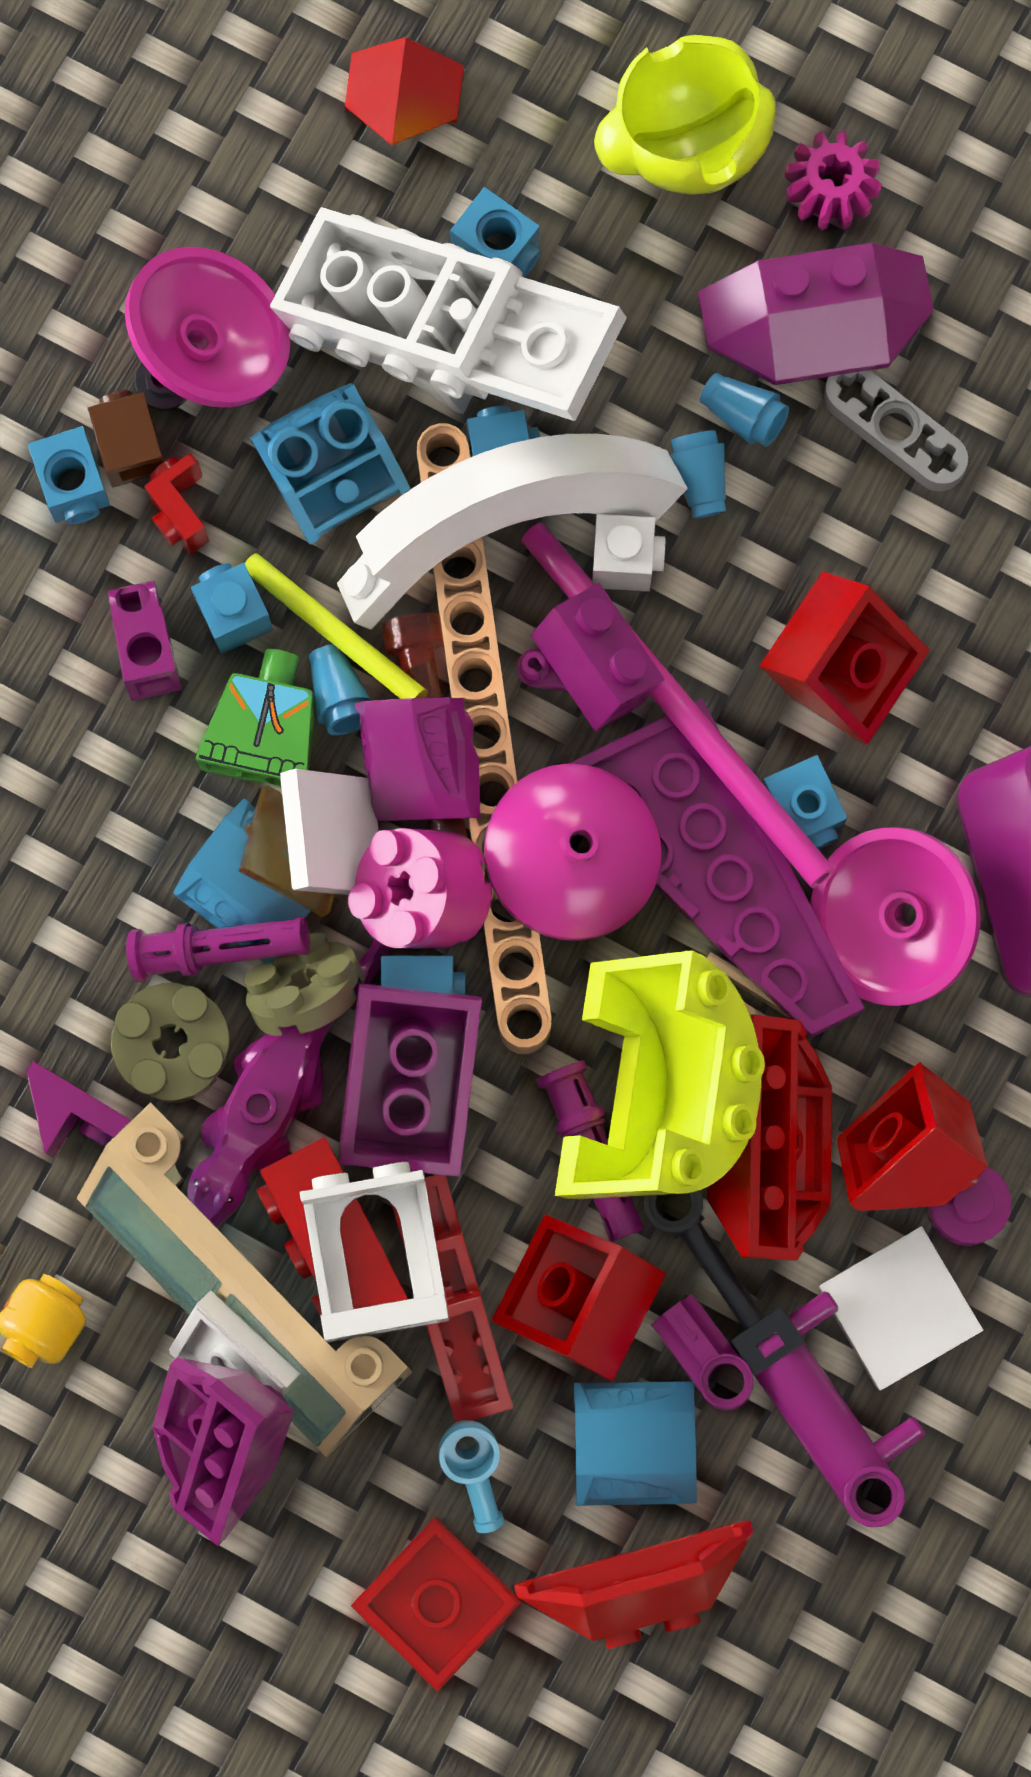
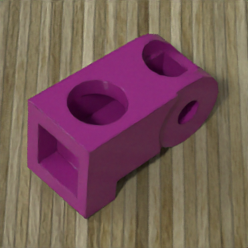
(143, 641)

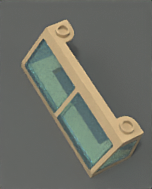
(143, 1209)

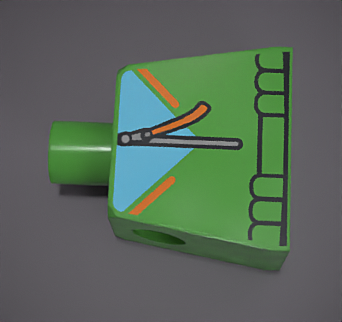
(261, 725)

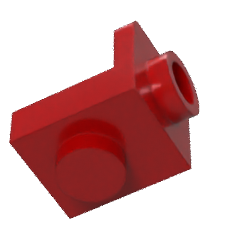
(174, 516)

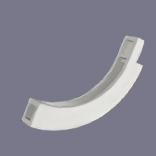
(498, 491)

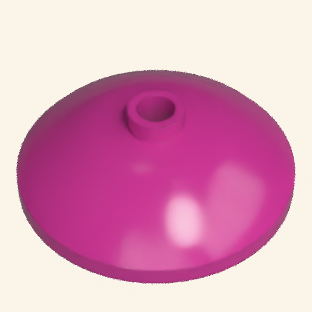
(219, 308)
(550, 883)
(865, 919)

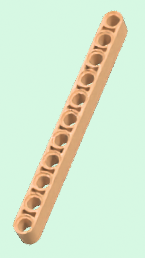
(495, 763)

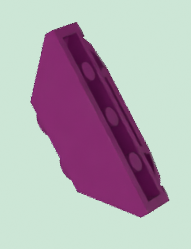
(818, 312)
(217, 1441)

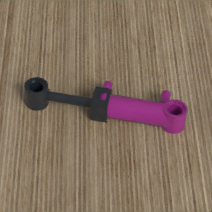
(796, 1380)

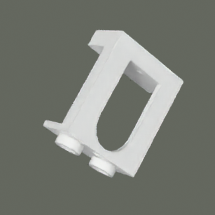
(323, 1213)

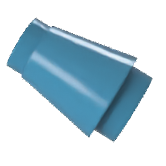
(745, 408)
(702, 468)
(336, 690)

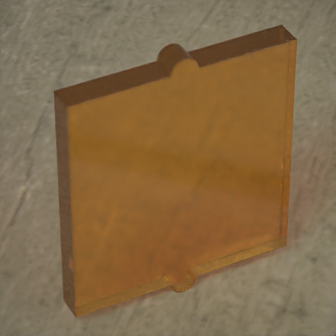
(268, 856)

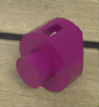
(974, 1213)

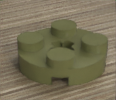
(304, 988)
(200, 1059)

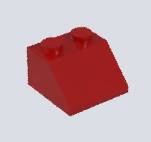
(845, 656)
(912, 1146)
(579, 1296)

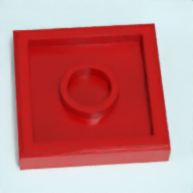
(436, 1604)

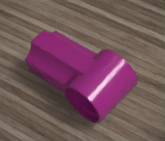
(701, 1350)

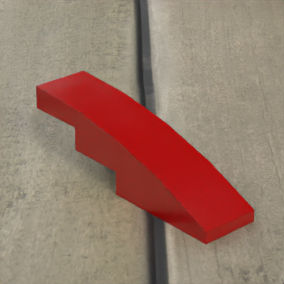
(465, 1342)

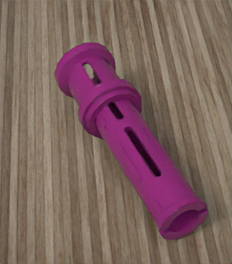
(188, 945)
(581, 1116)

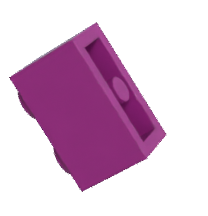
(597, 657)

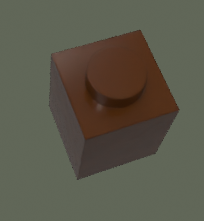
(126, 437)

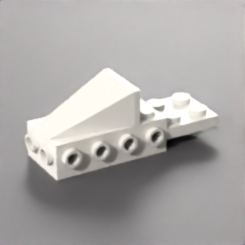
(443, 317)

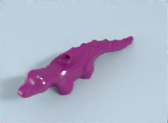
(273, 1085)

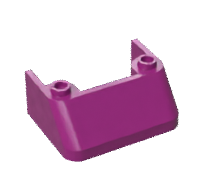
(997, 830)

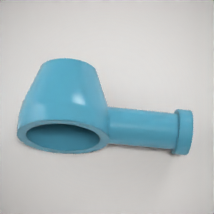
(473, 1469)

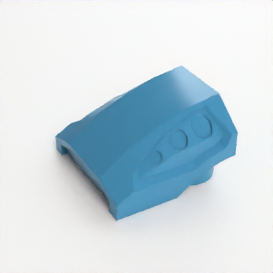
(329, 461)
(223, 893)
(635, 1443)

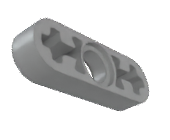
(896, 451)

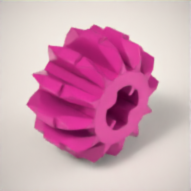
(843, 165)

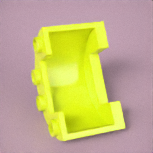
(682, 1083)

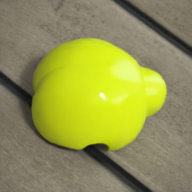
(688, 117)

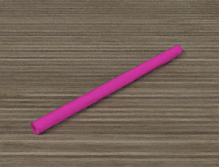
(697, 728)

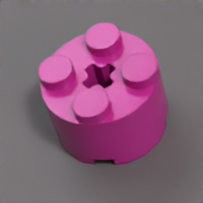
(421, 889)

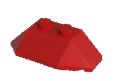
(784, 1174)
(641, 1586)

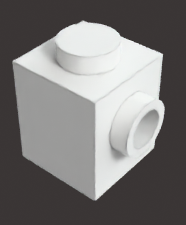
(626, 552)

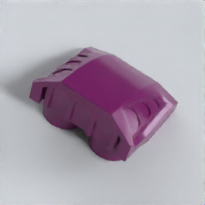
(420, 758)

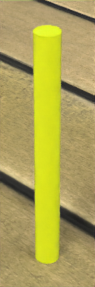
(333, 629)

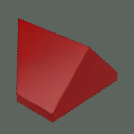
(403, 89)

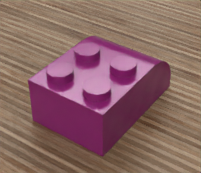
(409, 1079)

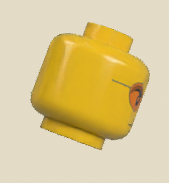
(41, 1321)

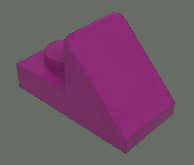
(61, 1104)

